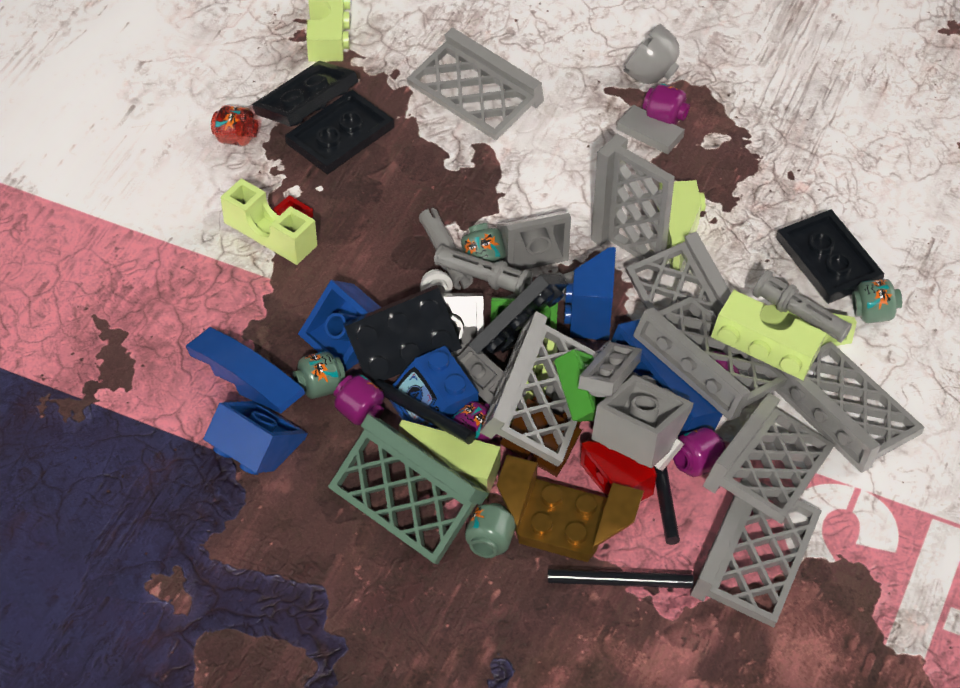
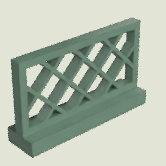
(423, 463)

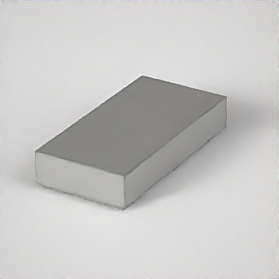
(649, 130)

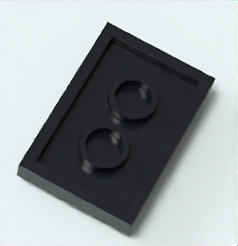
(305, 93)
(339, 131)
(829, 255)
(400, 332)
(501, 332)

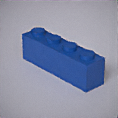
(702, 413)

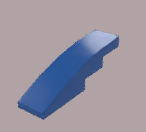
(246, 369)

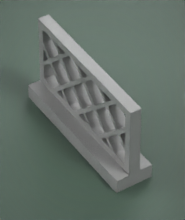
(494, 70)
(611, 196)
(704, 274)
(697, 365)
(514, 382)
(829, 415)
(749, 446)
(727, 543)

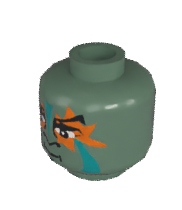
(484, 243)
(876, 301)
(319, 374)
(490, 530)

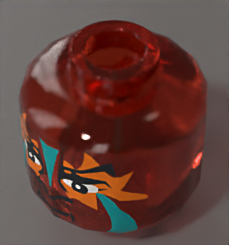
(234, 125)

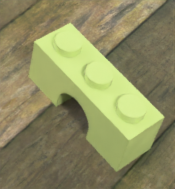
(326, 30)
(248, 212)
(787, 349)

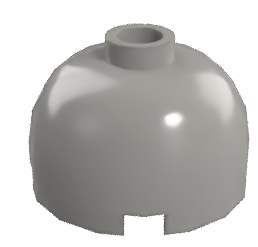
(654, 57)

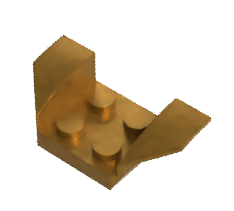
(560, 516)

